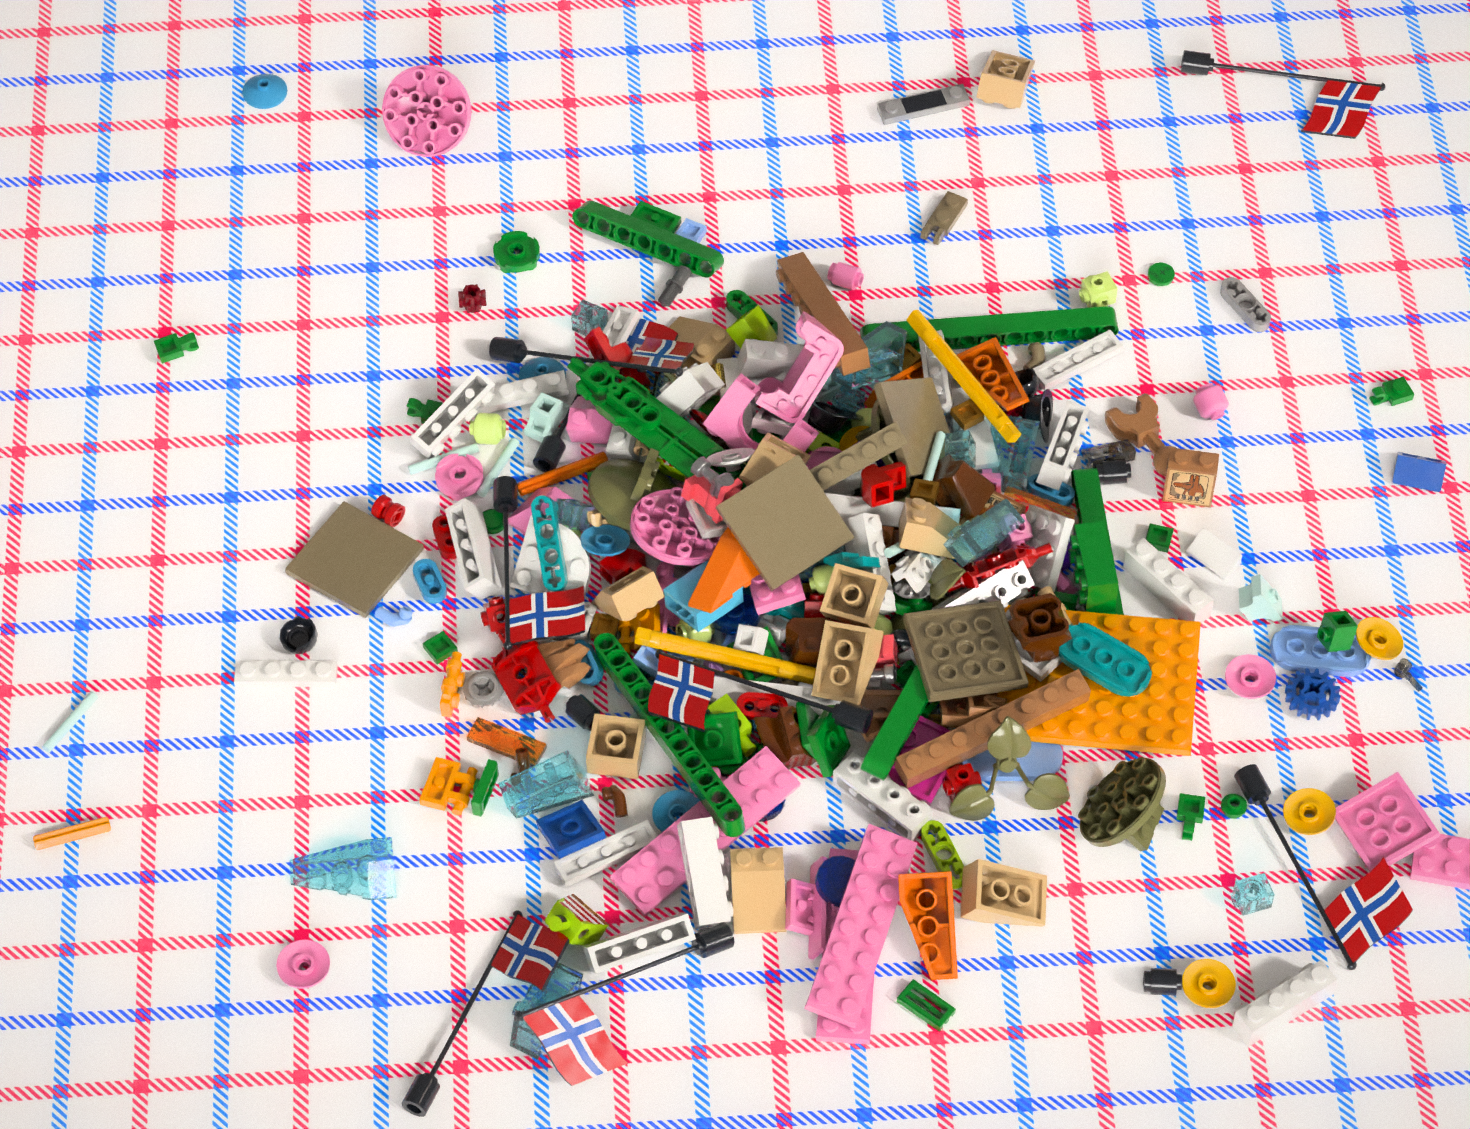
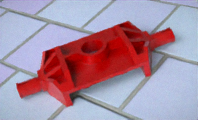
(1007, 559)
(534, 690)

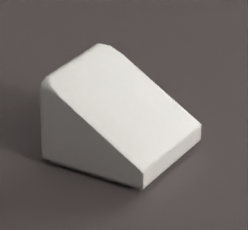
(751, 639)

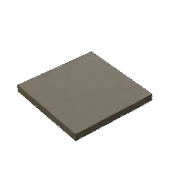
(919, 416)
(784, 522)
(354, 559)
(965, 651)

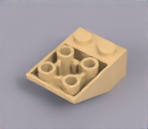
(768, 456)
(630, 595)

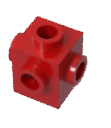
(489, 616)
(958, 778)

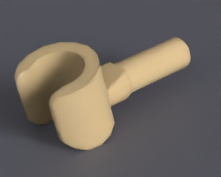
(595, 518)

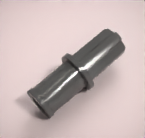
(674, 286)

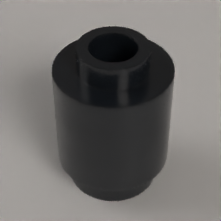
(1113, 471)
(581, 711)
(1162, 981)

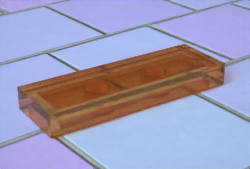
(1027, 498)
(504, 740)

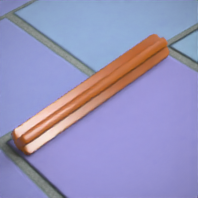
(561, 474)

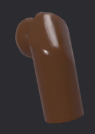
(523, 760)
(618, 799)

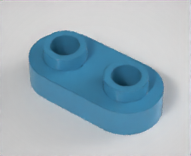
(1064, 496)
(430, 583)
(592, 660)

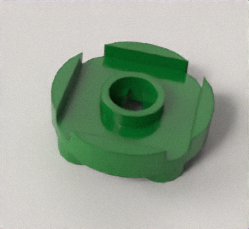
(516, 263)

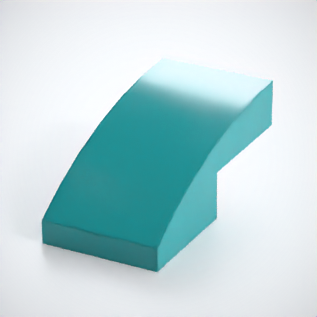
(853, 560)

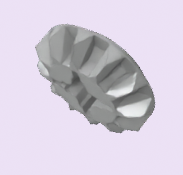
(904, 590)
(481, 680)

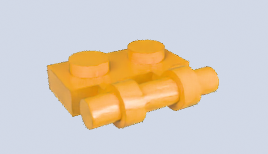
(646, 619)
(450, 685)
(441, 782)

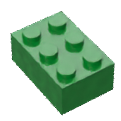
(1093, 567)

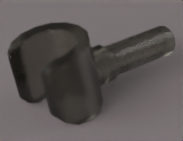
(1402, 671)

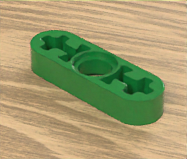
(746, 304)

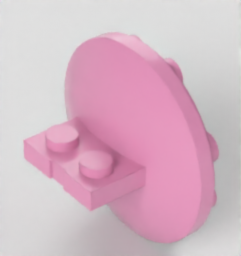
(426, 110)
(667, 530)

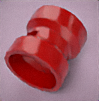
(385, 509)

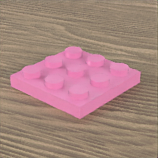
(1385, 822)

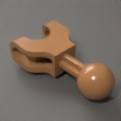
(1140, 429)

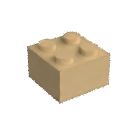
(854, 596)
(616, 746)

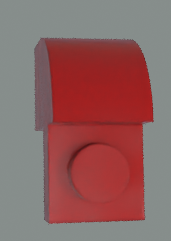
(881, 482)
(618, 566)

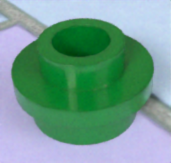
(1231, 811)

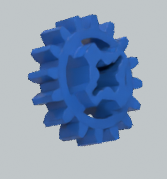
(1312, 694)

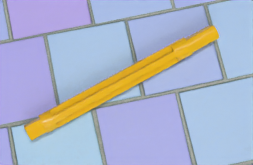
(963, 376)
(725, 655)

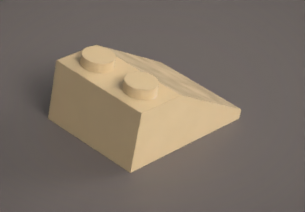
(1005, 79)
(709, 340)
(924, 528)
(846, 661)
(758, 890)
(1003, 894)

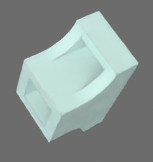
(545, 416)
(1260, 600)

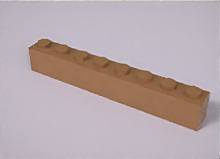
(814, 298)
(973, 736)

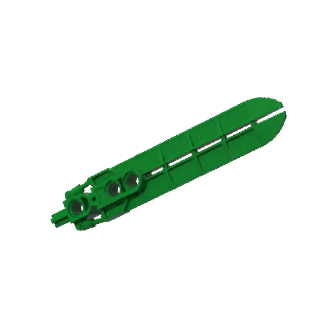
(645, 417)

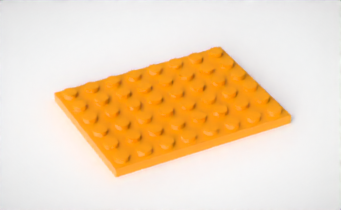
(1148, 722)

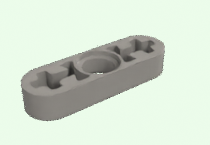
(1247, 314)

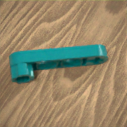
(553, 542)

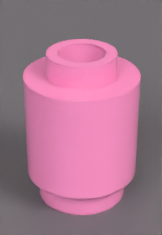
(845, 275)

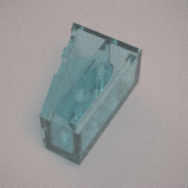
(886, 357)
(1016, 457)
(983, 533)
(546, 786)
(562, 982)

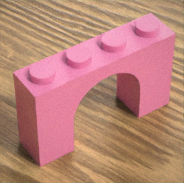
(727, 419)

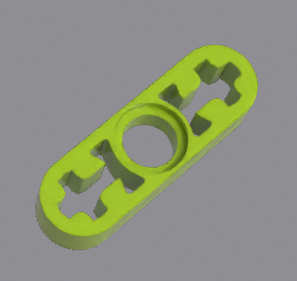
(944, 843)

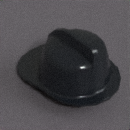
(1040, 409)
(829, 418)

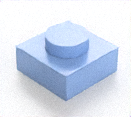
(692, 230)

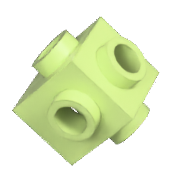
(1098, 290)

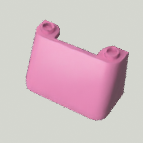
(807, 375)

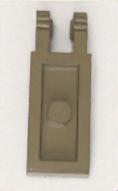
(944, 217)

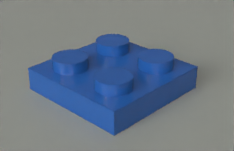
(570, 829)

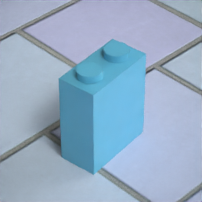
(679, 593)

